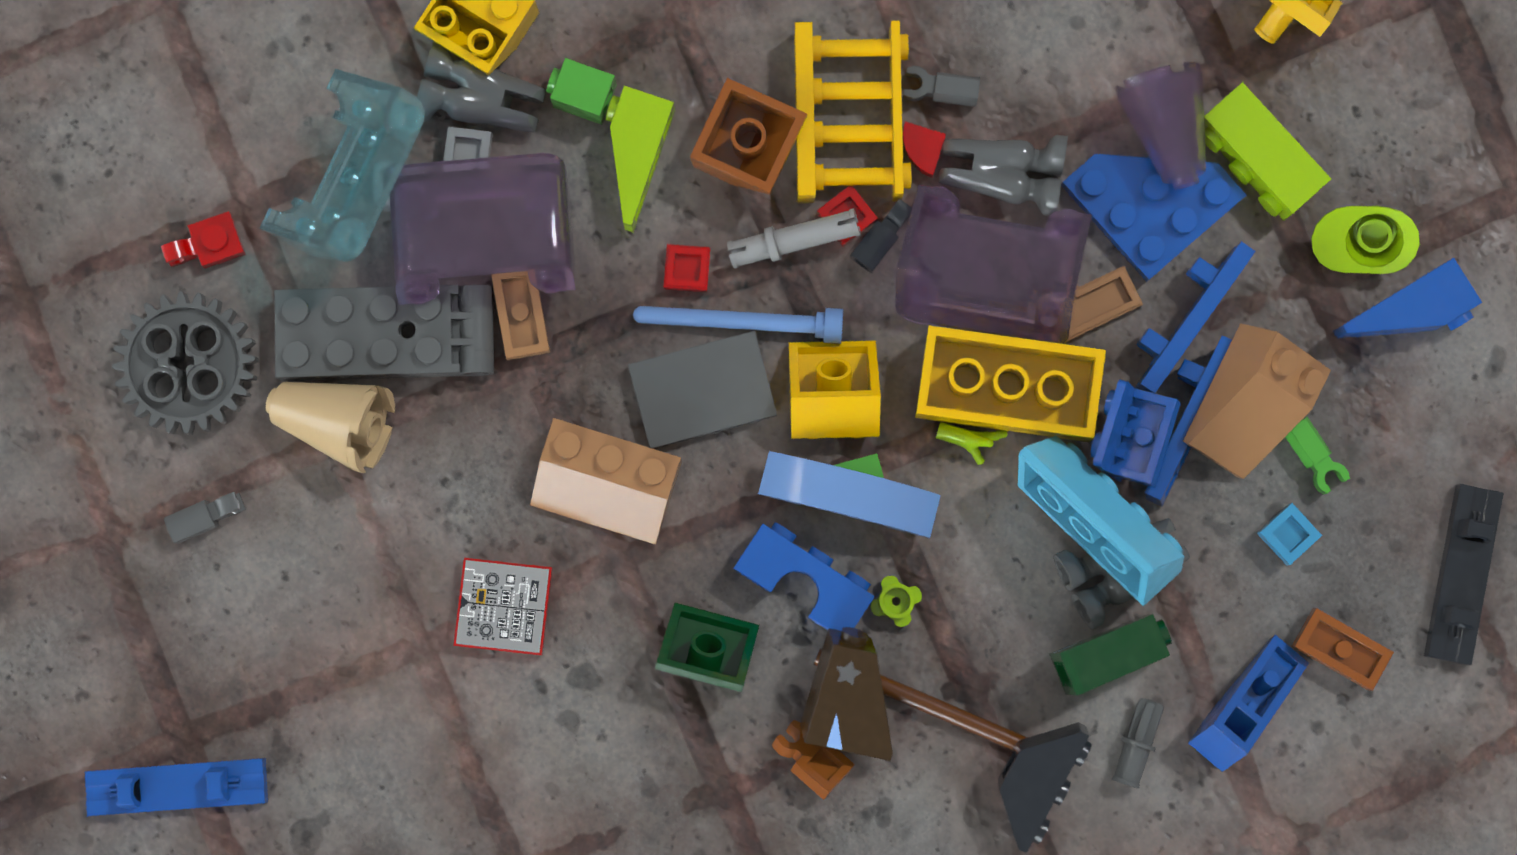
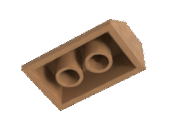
(605, 481)

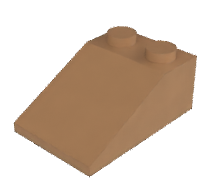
(1255, 399)

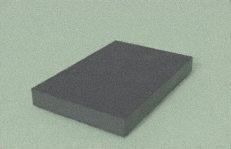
(702, 390)

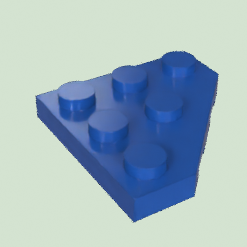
(1142, 214)

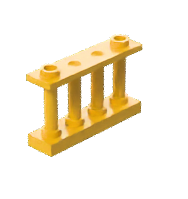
(811, 91)

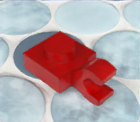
(212, 241)

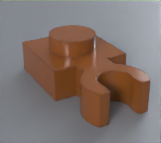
(816, 765)

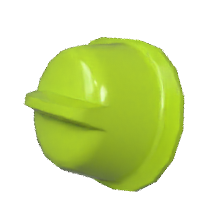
(1365, 240)

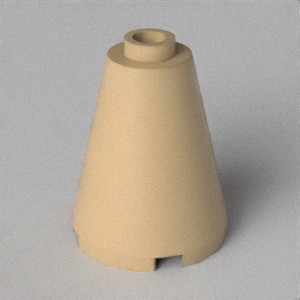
(335, 419)

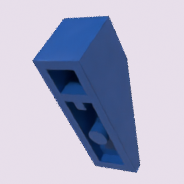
(1424, 305)
(1249, 705)

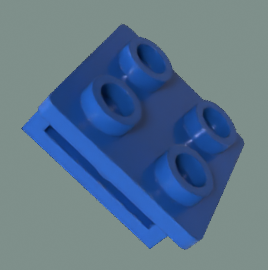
(1134, 434)

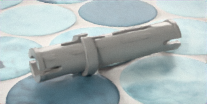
(793, 238)

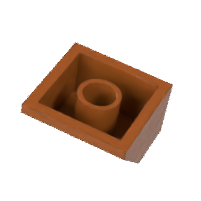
(747, 138)

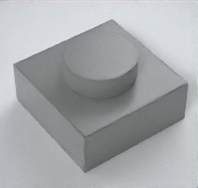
(467, 144)

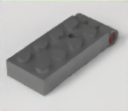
(361, 328)

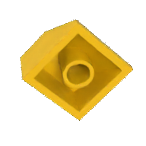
(834, 390)

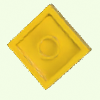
(1311, 13)

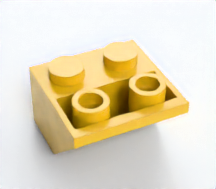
(478, 29)

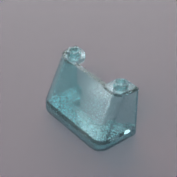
(361, 175)

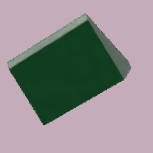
(707, 647)

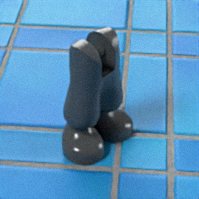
(479, 96)
(1002, 167)
(1091, 601)

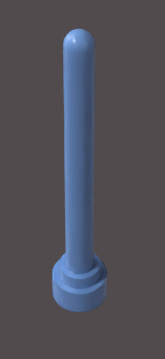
(824, 324)

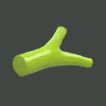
(969, 439)

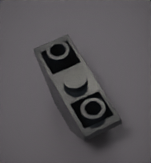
(1038, 778)

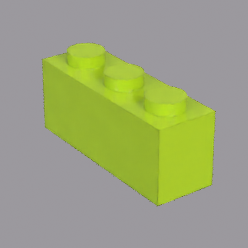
(1263, 153)

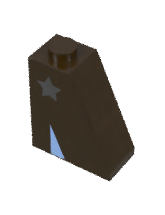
(847, 698)

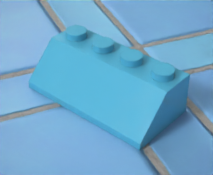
(1099, 518)

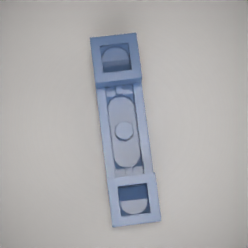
(849, 493)

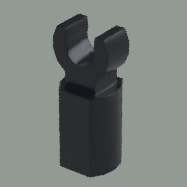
(881, 237)

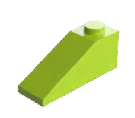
(637, 135)

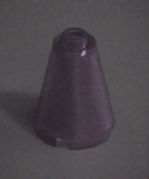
(1169, 120)

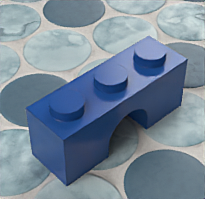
(774, 555)

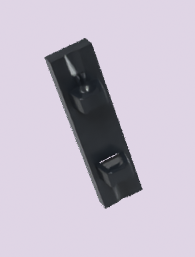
(1463, 574)

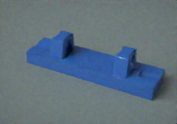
(1215, 284)
(1177, 450)
(176, 786)

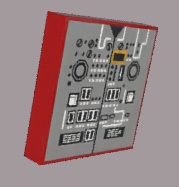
(503, 606)

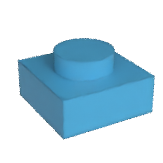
(1289, 534)

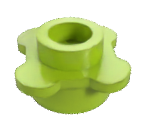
(908, 598)

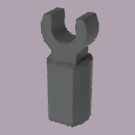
(943, 87)
(202, 517)

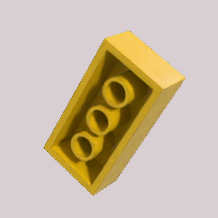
(1010, 383)

